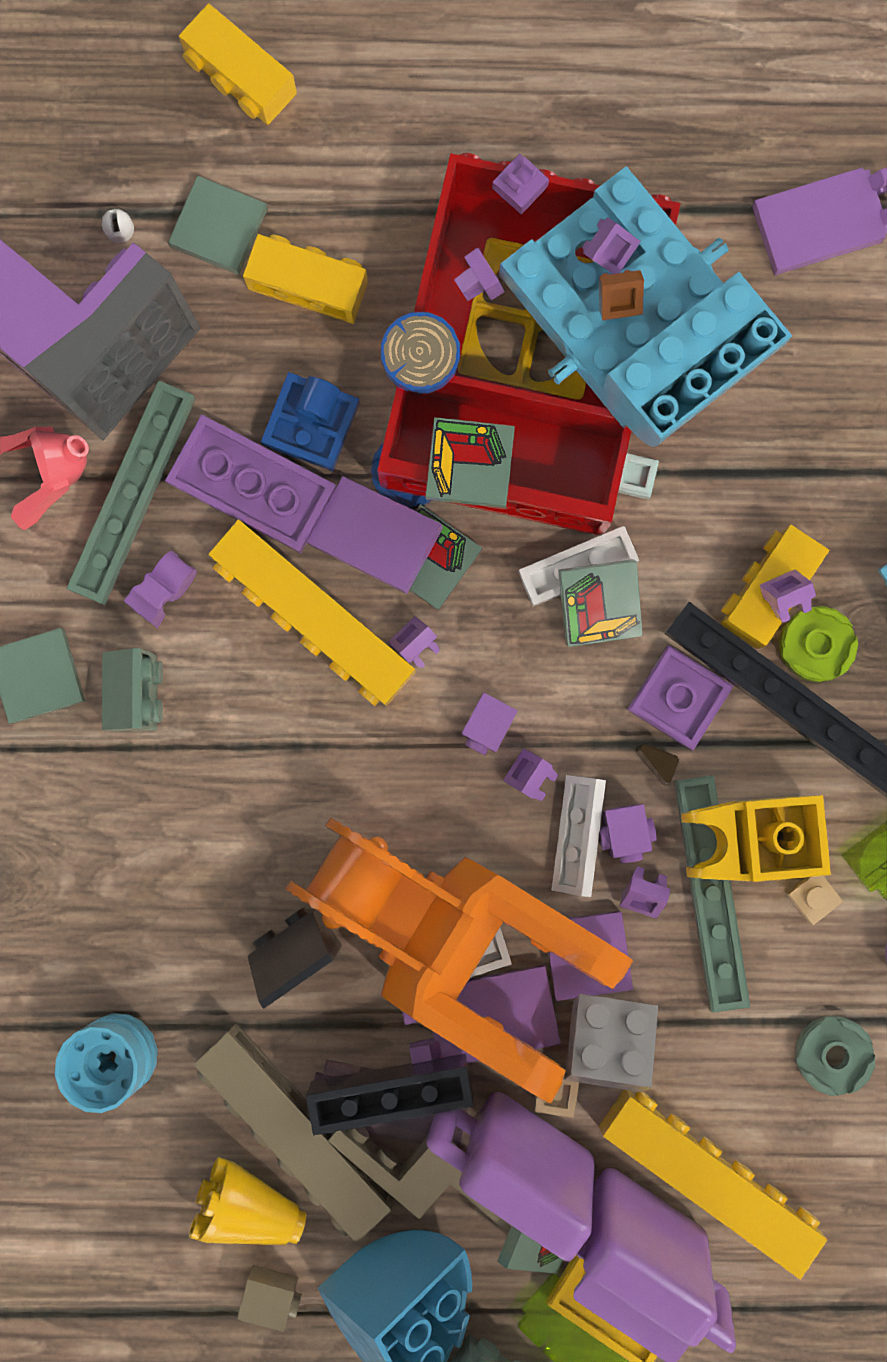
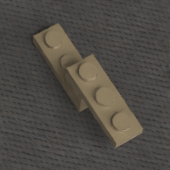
(413, 1183)

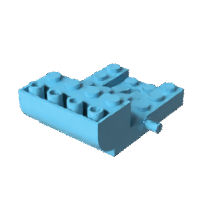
(693, 328)

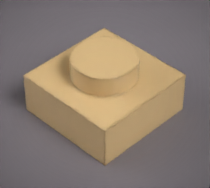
(814, 898)
(563, 1103)

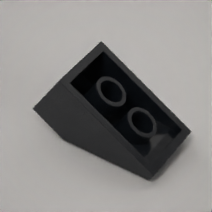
(291, 955)

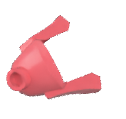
(60, 463)

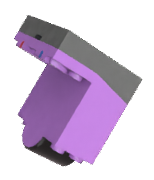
(104, 350)

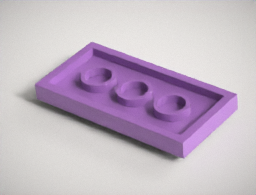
(250, 483)

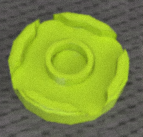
(818, 644)

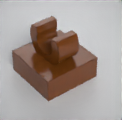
(621, 294)

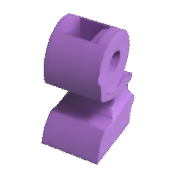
(165, 583)

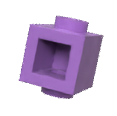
(627, 832)

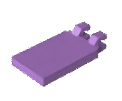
(823, 219)
(513, 998)

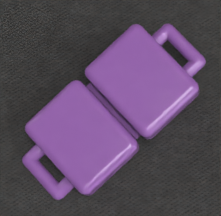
(640, 1255)

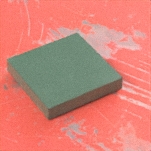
(218, 225)
(38, 676)

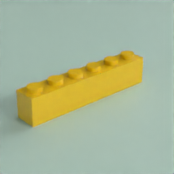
(312, 613)
(713, 1183)

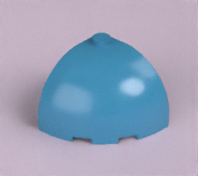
(402, 1297)

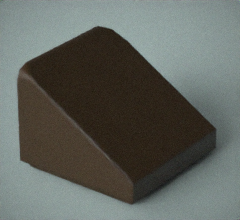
(659, 762)

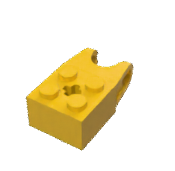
(749, 844)

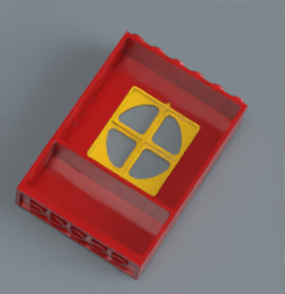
(565, 439)

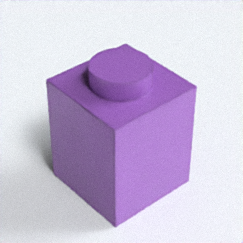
(488, 724)

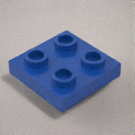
(310, 420)

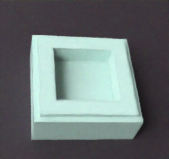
(638, 476)

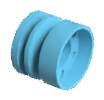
(85, 1067)

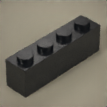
(389, 1094)

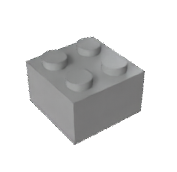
(611, 1043)

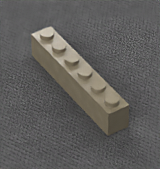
(282, 1122)

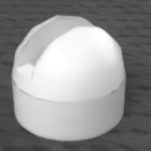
(125, 225)

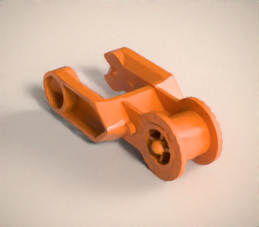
(436, 936)

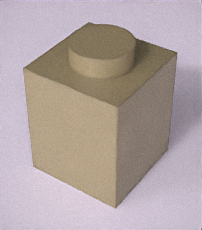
(269, 1298)

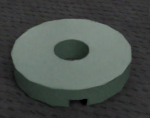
(818, 1039)

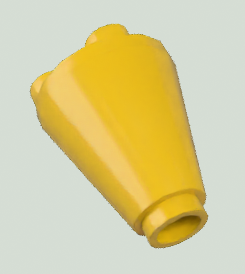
(244, 1210)

